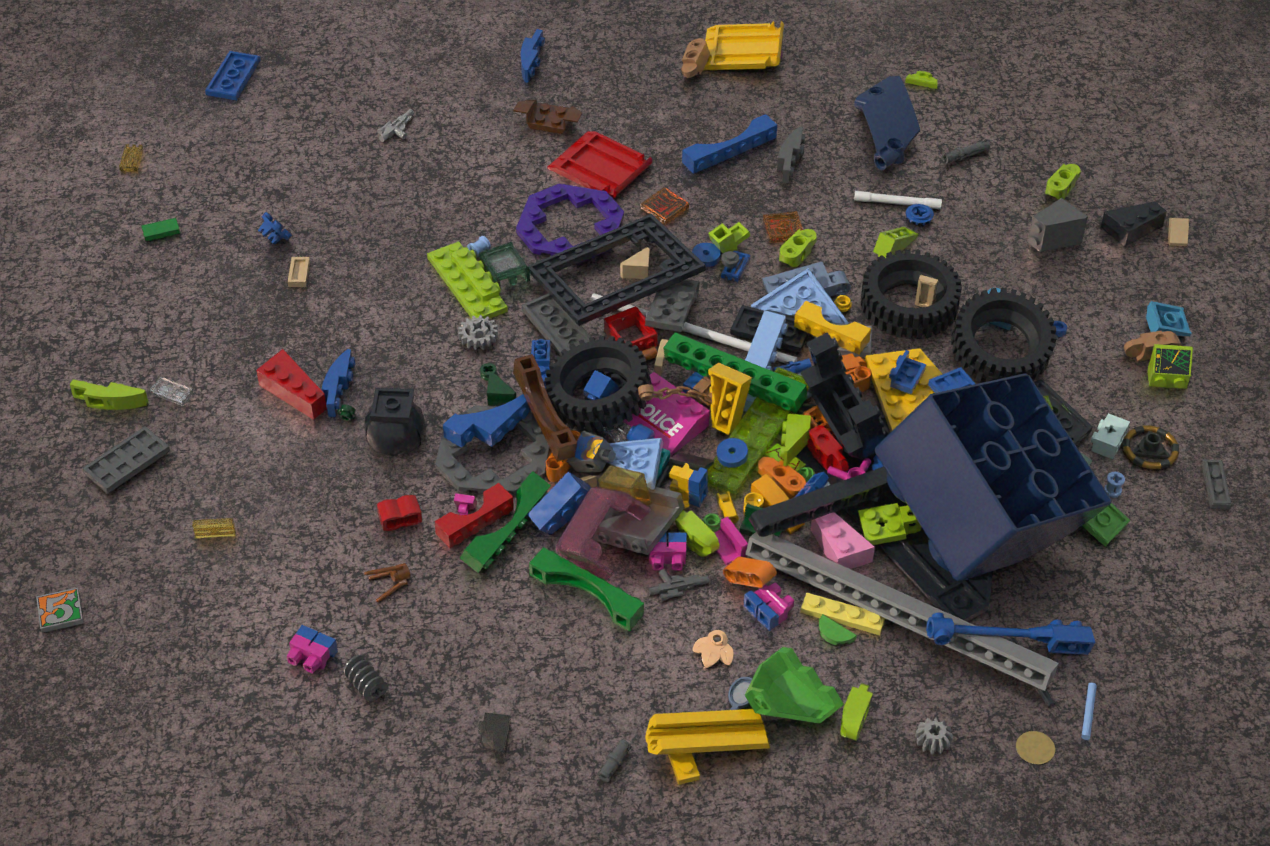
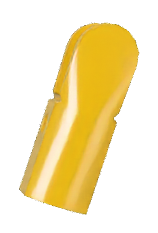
(727, 507)

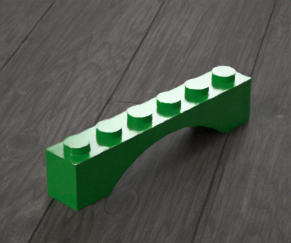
(482, 548)
(553, 569)

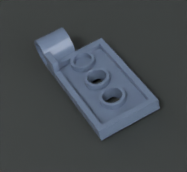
(833, 283)

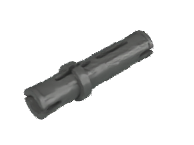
(960, 153)

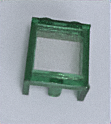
(504, 263)

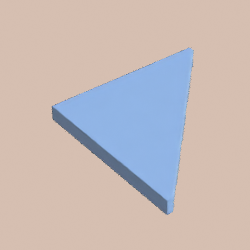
(792, 295)
(639, 456)

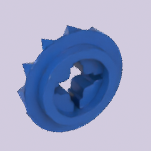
(923, 210)

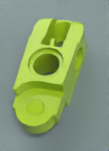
(1063, 181)
(797, 247)
(699, 535)
(855, 711)

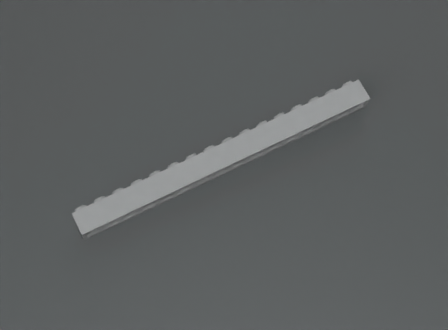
(899, 608)

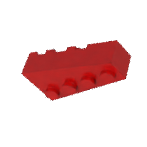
(291, 384)

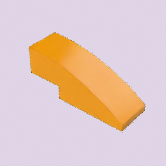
(771, 494)

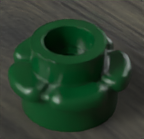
(347, 412)

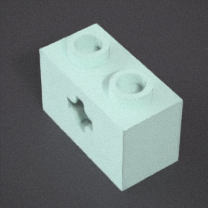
(1109, 436)

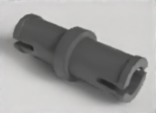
(614, 760)

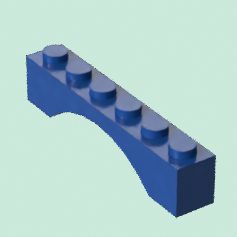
(705, 155)

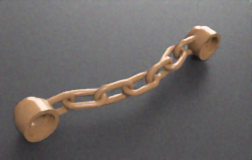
(647, 393)

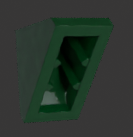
(498, 391)

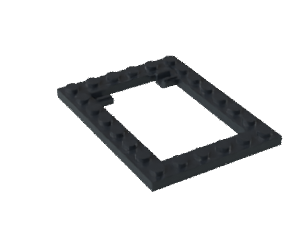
(650, 229)

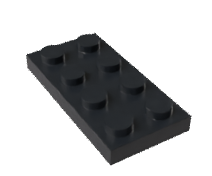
(748, 320)

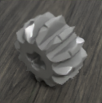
(934, 736)

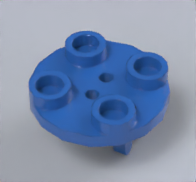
(273, 227)

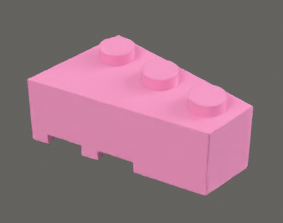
(841, 541)

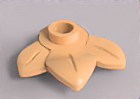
(714, 651)

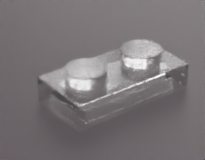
(171, 391)

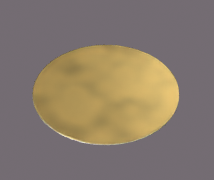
(1035, 747)

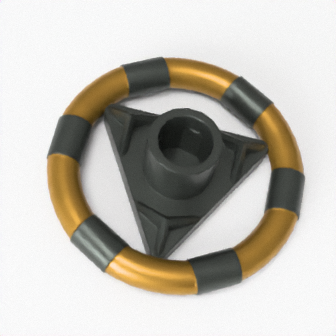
(1151, 447)

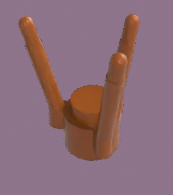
(398, 573)

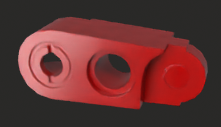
(826, 449)

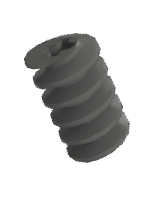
(364, 678)

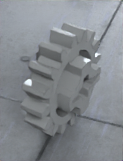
(478, 332)

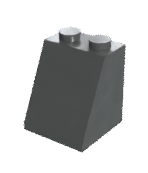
(1057, 227)

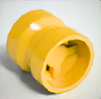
(753, 499)

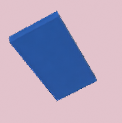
(232, 75)

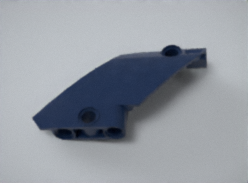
(889, 119)

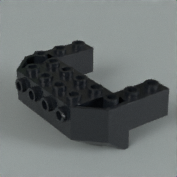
(850, 418)

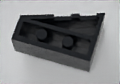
(1133, 222)

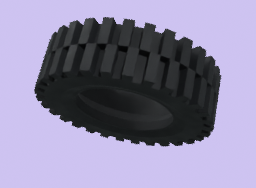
(907, 269)
(1008, 309)
(582, 362)

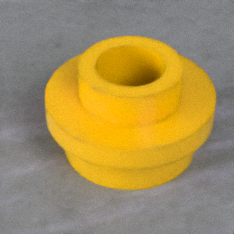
(843, 303)

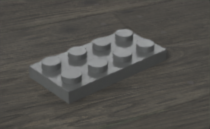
(126, 459)

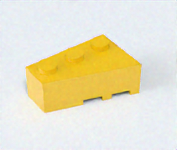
(729, 396)

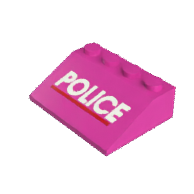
(672, 419)

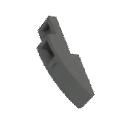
(790, 152)

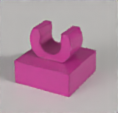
(464, 503)

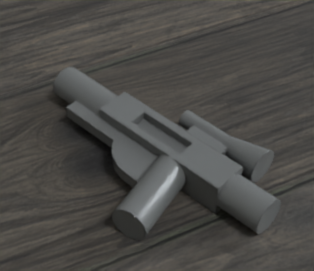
(675, 583)

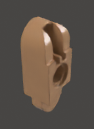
(695, 58)
(1143, 346)

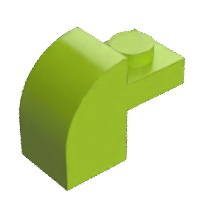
(728, 239)

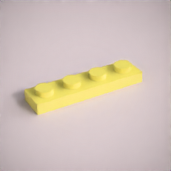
(842, 613)

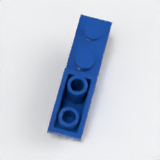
(529, 54)
(541, 352)
(336, 380)

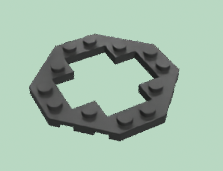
(462, 480)

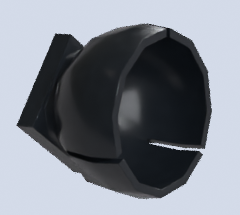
(394, 422)

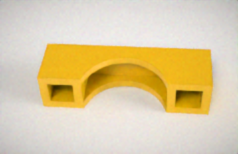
(850, 337)

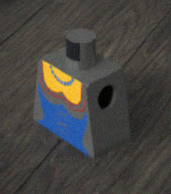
(591, 453)

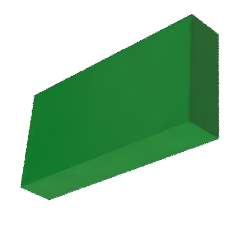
(160, 229)

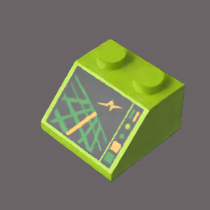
(1170, 366)

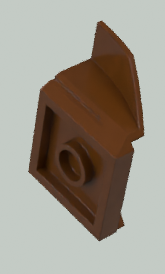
(546, 116)

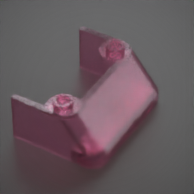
(577, 541)

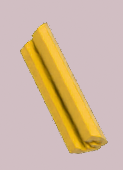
(706, 732)

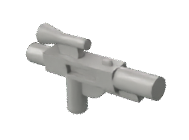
(396, 127)

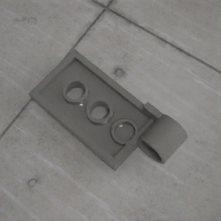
(681, 296)

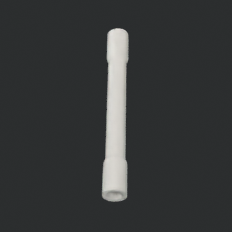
(862, 196)

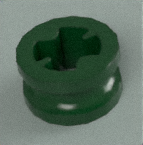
(485, 370)

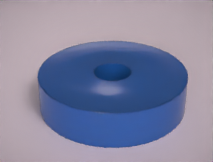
(707, 253)
(732, 445)

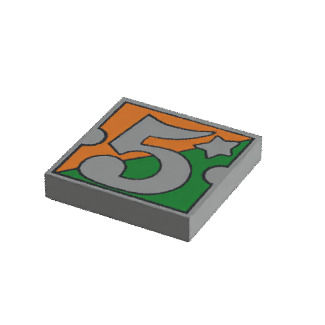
(59, 610)

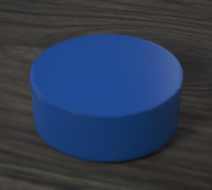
(1061, 328)

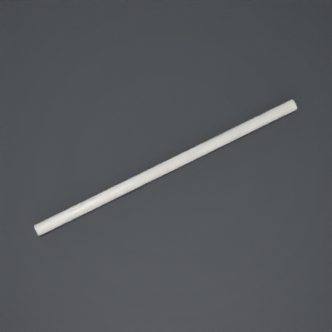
(712, 335)

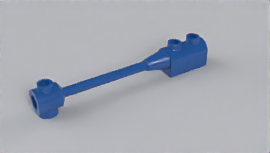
(1059, 637)

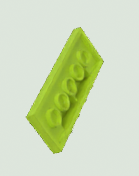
(468, 280)

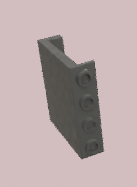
(641, 536)

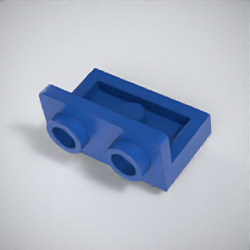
(906, 374)

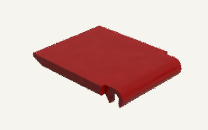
(600, 163)

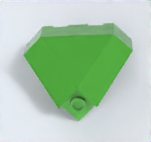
(791, 690)

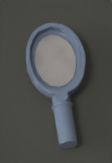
(737, 693)

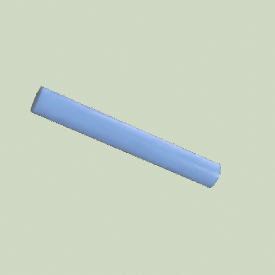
(1089, 709)

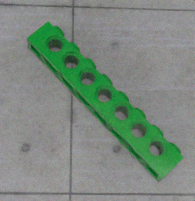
(764, 384)

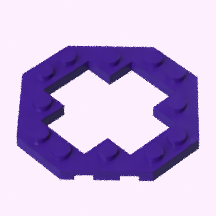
(579, 197)

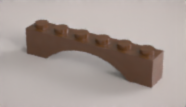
(554, 430)

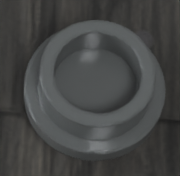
(730, 259)

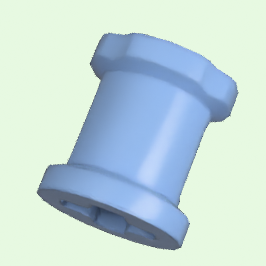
(480, 245)
(1119, 481)

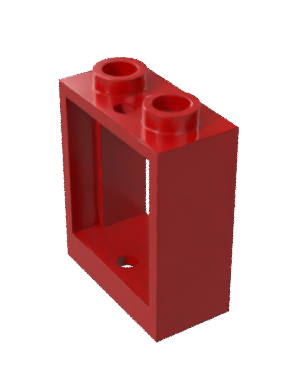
(632, 317)

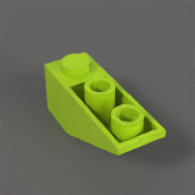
(796, 436)

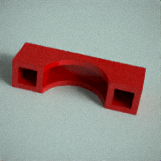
(455, 528)

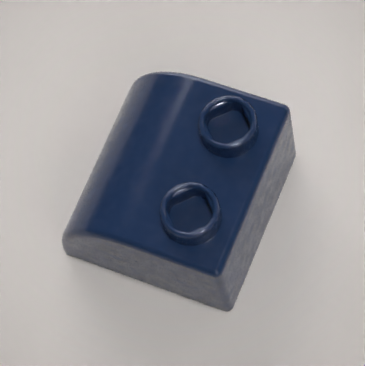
(990, 475)

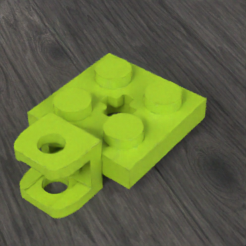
(895, 522)

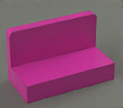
(731, 542)

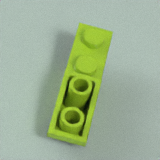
(113, 397)

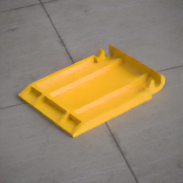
(744, 46)

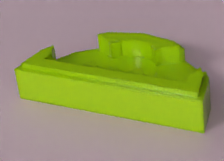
(922, 79)

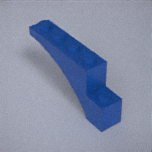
(486, 425)

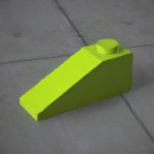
(894, 240)

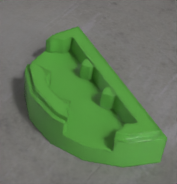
(834, 633)

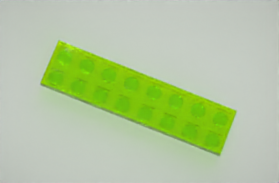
(758, 431)

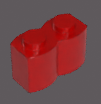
(399, 512)

